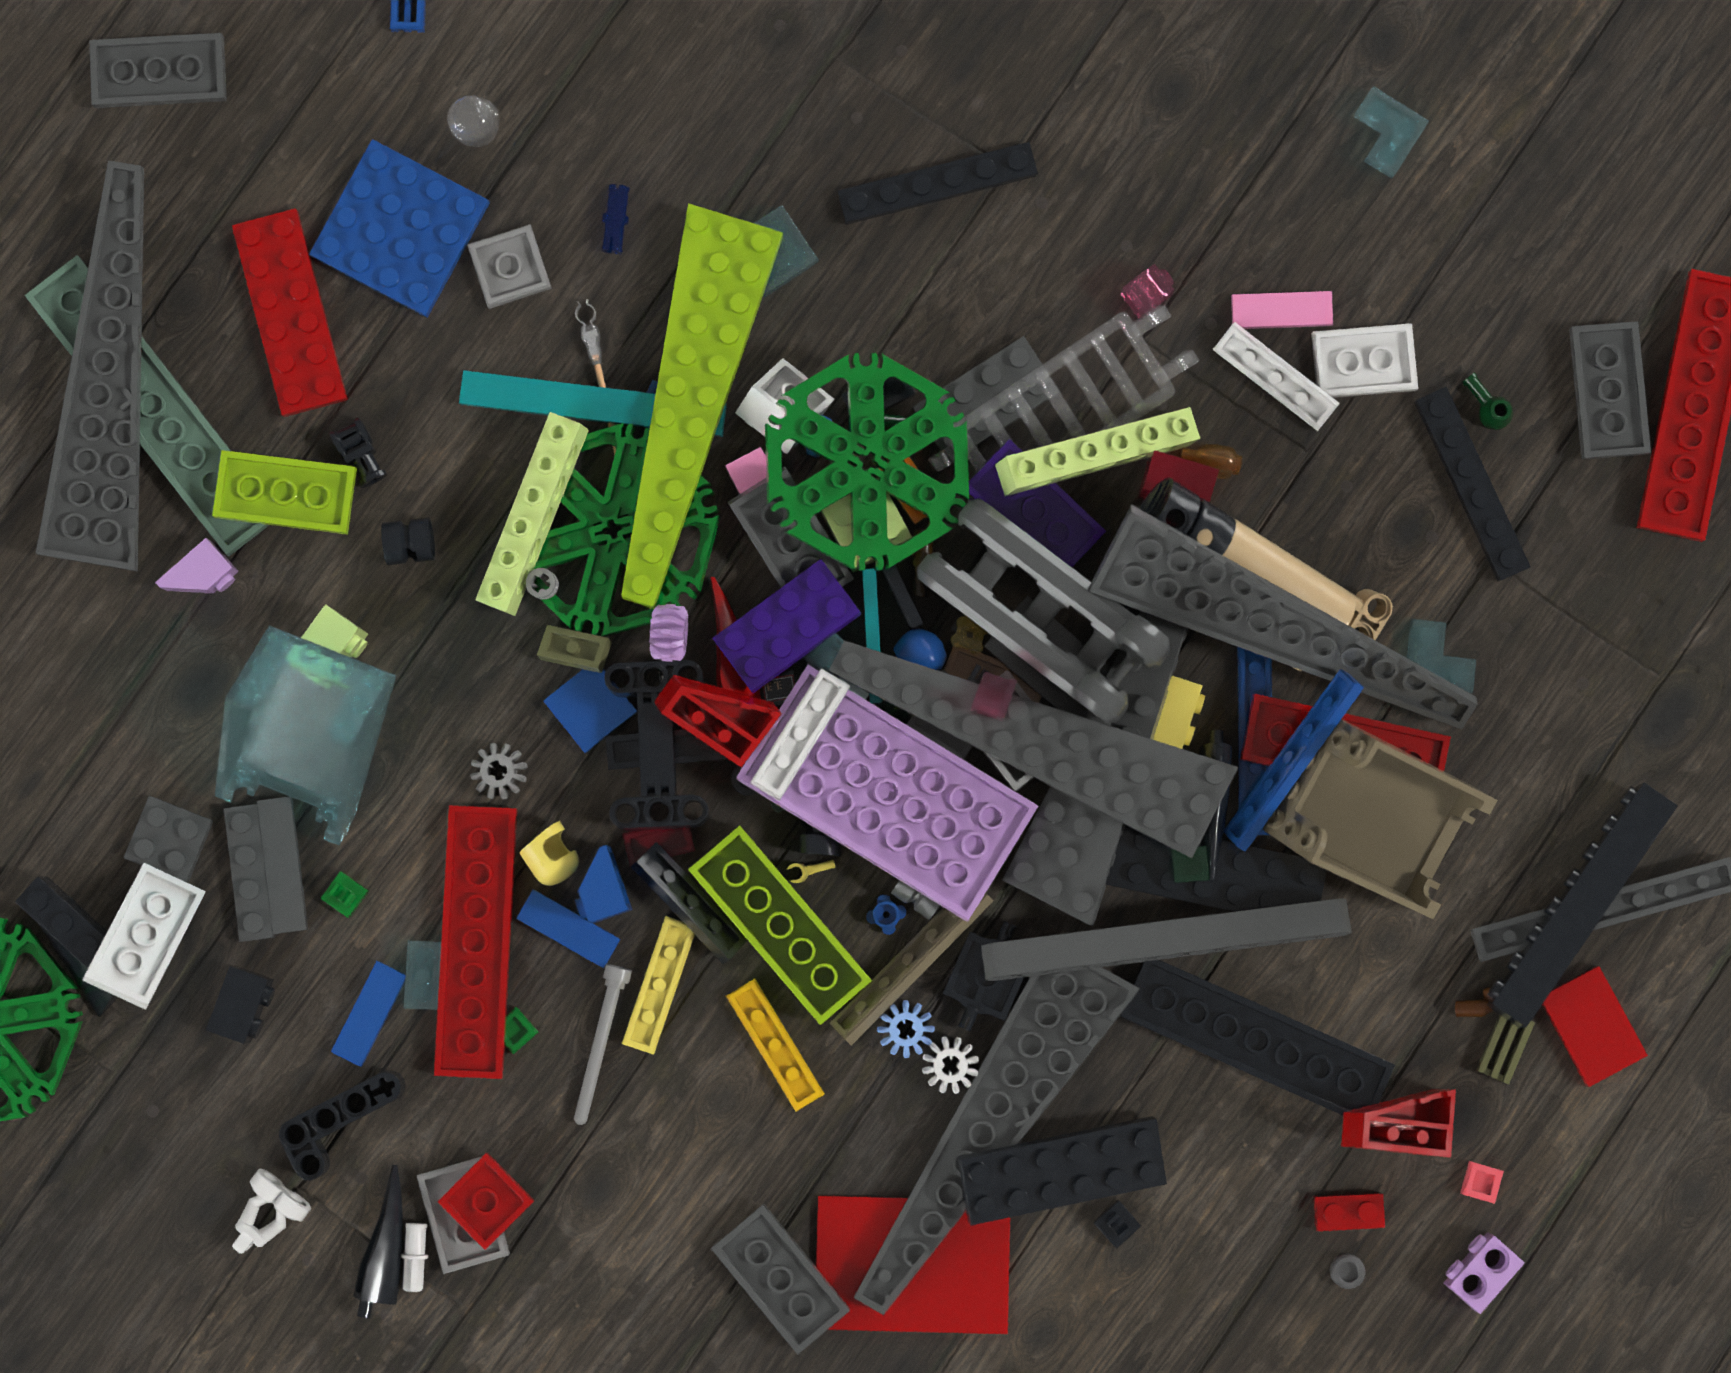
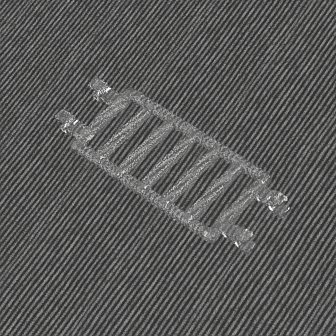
(1069, 357)

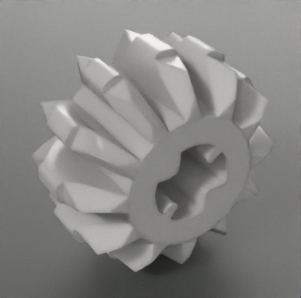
(493, 781)

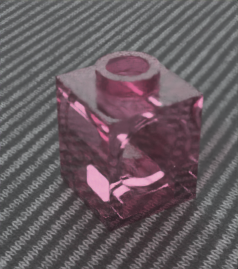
(1148, 290)

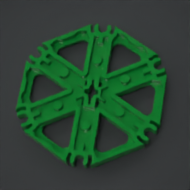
(841, 478)
(606, 561)
(31, 1013)

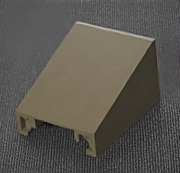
(1376, 816)

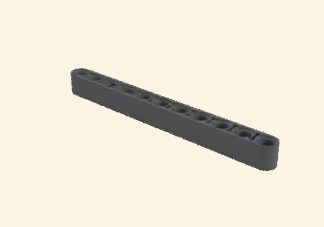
(1166, 939)

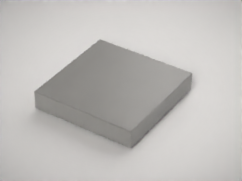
(509, 266)

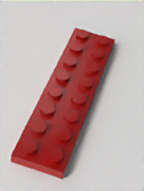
(1692, 414)
(475, 942)

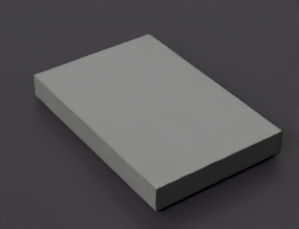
(453, 1243)

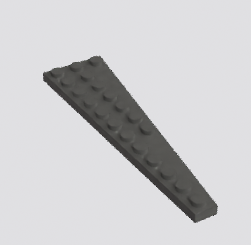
(96, 458)

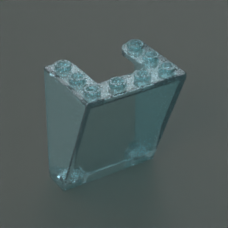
(303, 726)

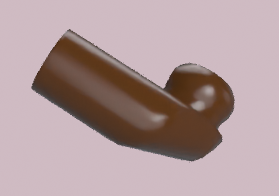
(1473, 1008)

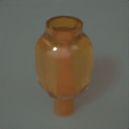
(1215, 456)

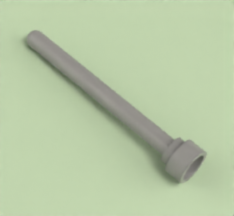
(616, 978)

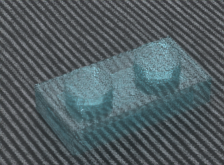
(422, 975)

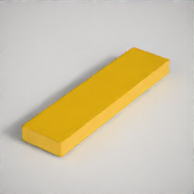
(775, 1045)

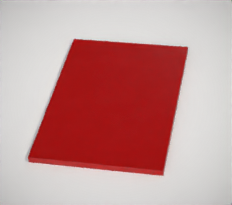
(955, 1290)

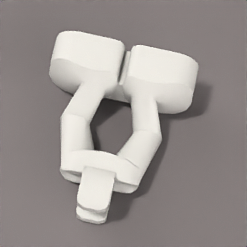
(287, 1205)

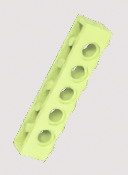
(1096, 451)
(532, 513)

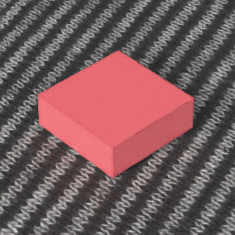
(1481, 1182)

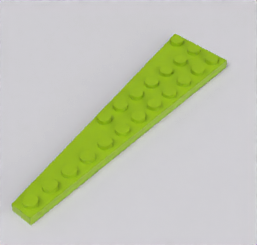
(711, 314)

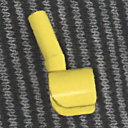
(811, 869)

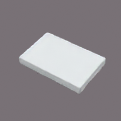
(1365, 360)

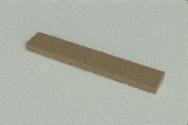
(902, 972)

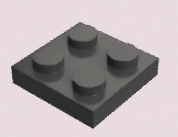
(168, 838)

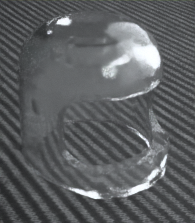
(473, 120)

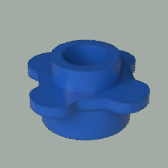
(876, 915)

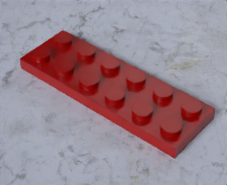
(289, 312)
(1275, 720)

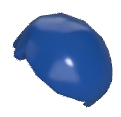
(921, 648)

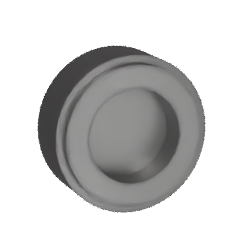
(1347, 1271)

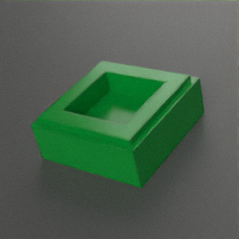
(518, 1030)

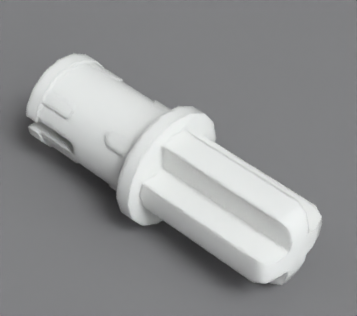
(414, 1257)

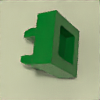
(344, 894)

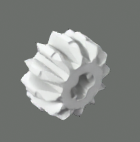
(938, 1065)

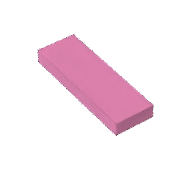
(1282, 310)

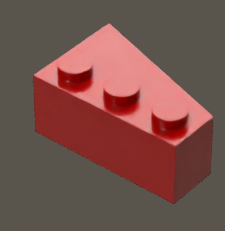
(718, 716)
(1405, 1125)

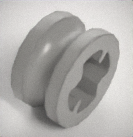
(541, 573)

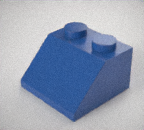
(602, 889)

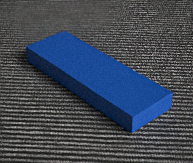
(568, 928)
(369, 1013)

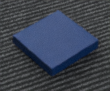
(589, 708)

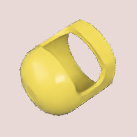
(549, 857)

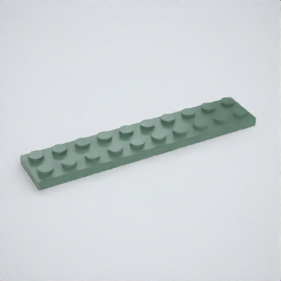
(170, 422)

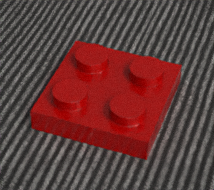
(485, 1201)

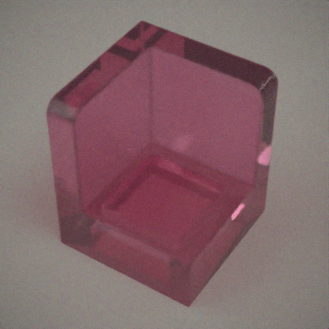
(993, 696)

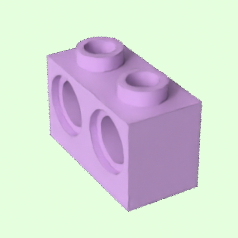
(1490, 1279)

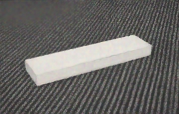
(1276, 376)
(800, 734)

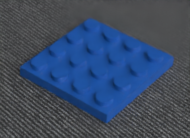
(399, 228)

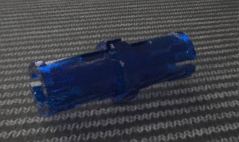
(615, 219)

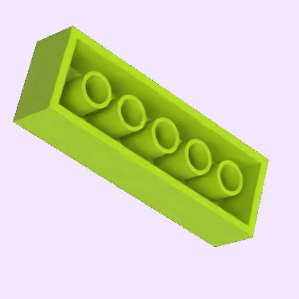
(780, 925)

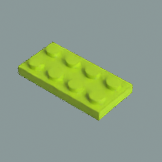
(284, 492)

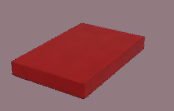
(1593, 1026)

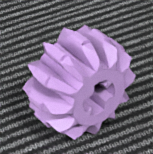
(668, 632)

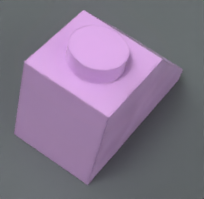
(200, 571)

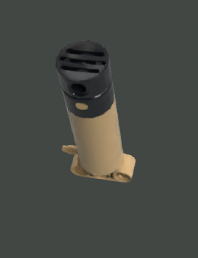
(1229, 537)

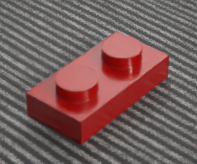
(1349, 1211)

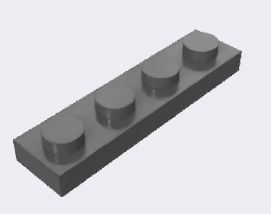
(248, 873)

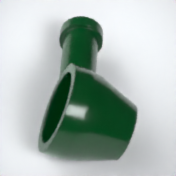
(1486, 411)

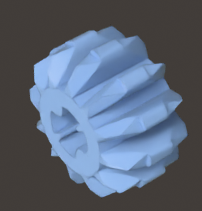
(895, 1032)

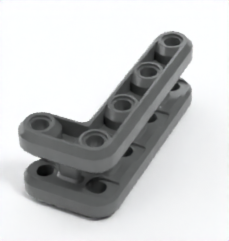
(1059, 589)

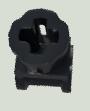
(356, 447)

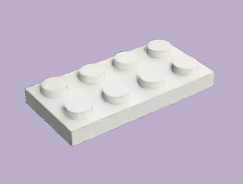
(144, 936)

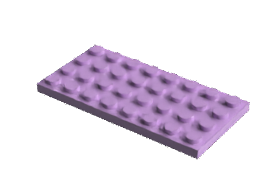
(900, 801)

